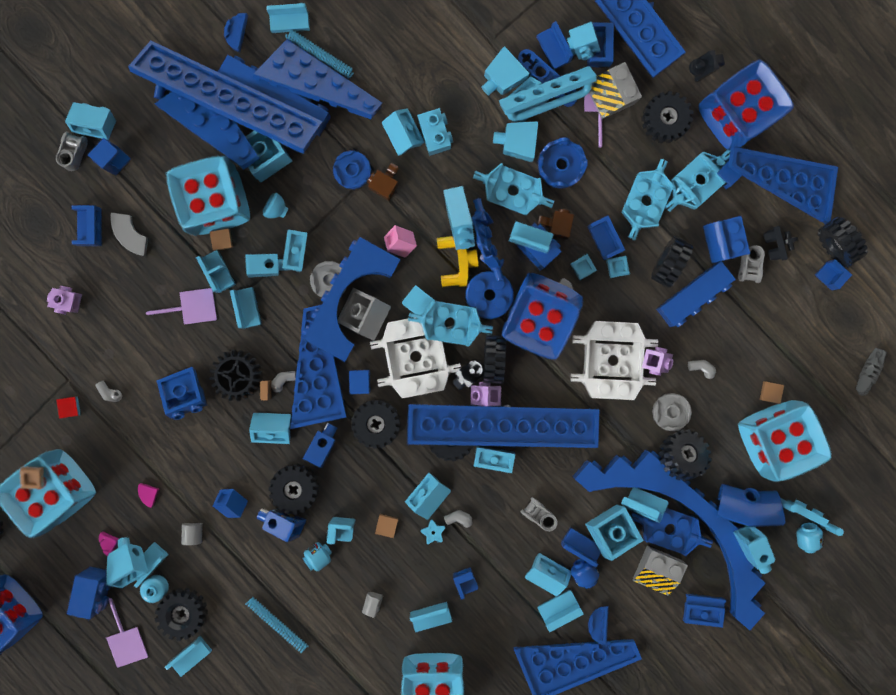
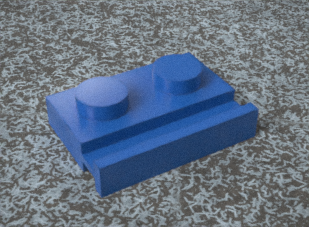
(704, 610)

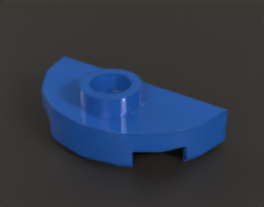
(235, 30)
(598, 625)

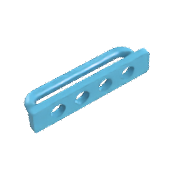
(510, 105)

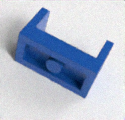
(605, 38)
(109, 156)
(88, 225)
(606, 238)

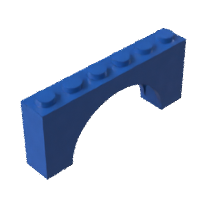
(362, 261)

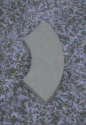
(127, 235)

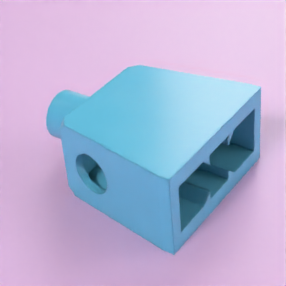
(504, 73)
(518, 140)
(256, 265)
(755, 548)
(125, 564)

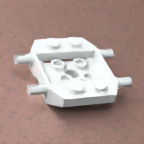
(401, 364)
(628, 365)

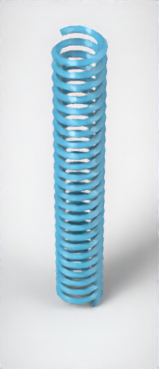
(301, 40)
(260, 610)

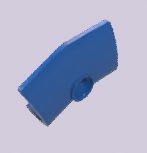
(750, 506)

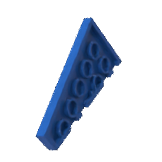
(311, 78)
(211, 127)
(799, 182)
(317, 383)
(565, 666)

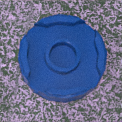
(352, 169)

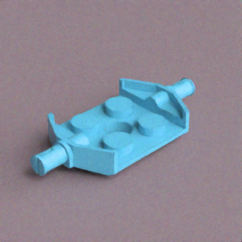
(658, 188)
(529, 189)
(687, 190)
(465, 326)

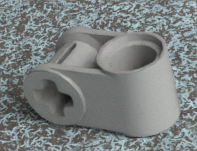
(71, 149)
(754, 266)
(538, 514)

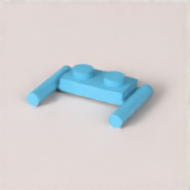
(814, 515)

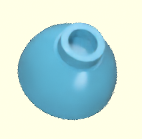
(275, 207)

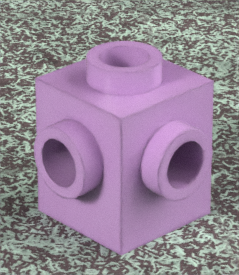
(64, 300)
(657, 361)
(485, 395)

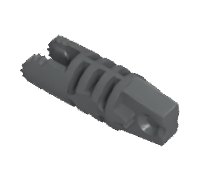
(871, 371)

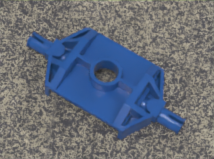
(483, 234)
(683, 538)

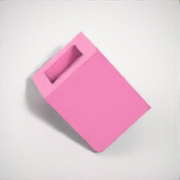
(400, 241)

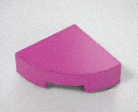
(147, 494)
(108, 542)

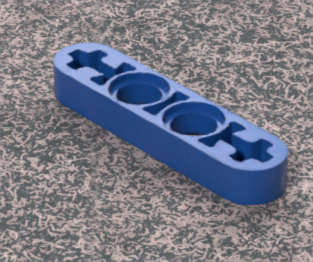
(550, 73)

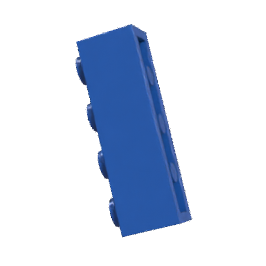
(695, 294)

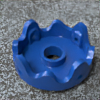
(571, 154)
(485, 308)

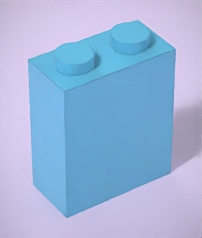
(459, 218)

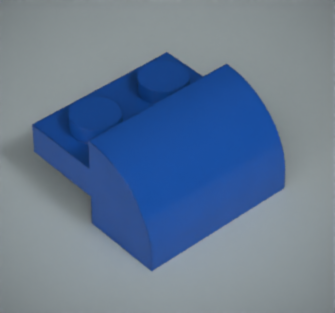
(726, 239)

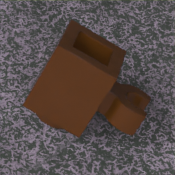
(382, 183)
(560, 224)

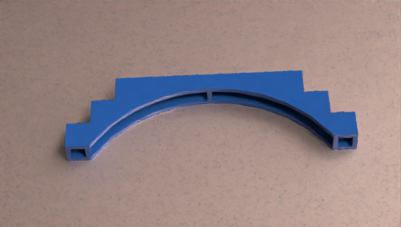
(650, 475)

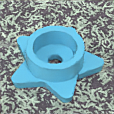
(428, 532)

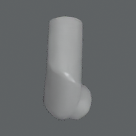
(708, 369)
(108, 394)
(459, 516)

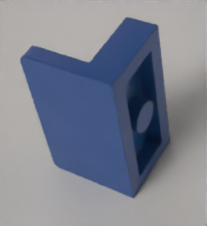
(555, 46)
(581, 546)

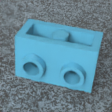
(583, 41)
(90, 120)
(434, 131)

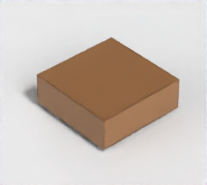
(221, 239)
(265, 390)
(771, 392)
(32, 477)
(386, 526)

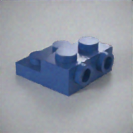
(181, 394)

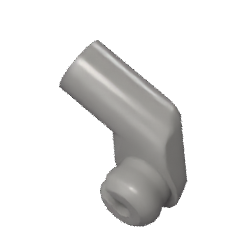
(281, 378)

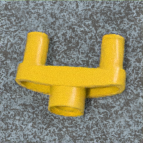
(466, 260)

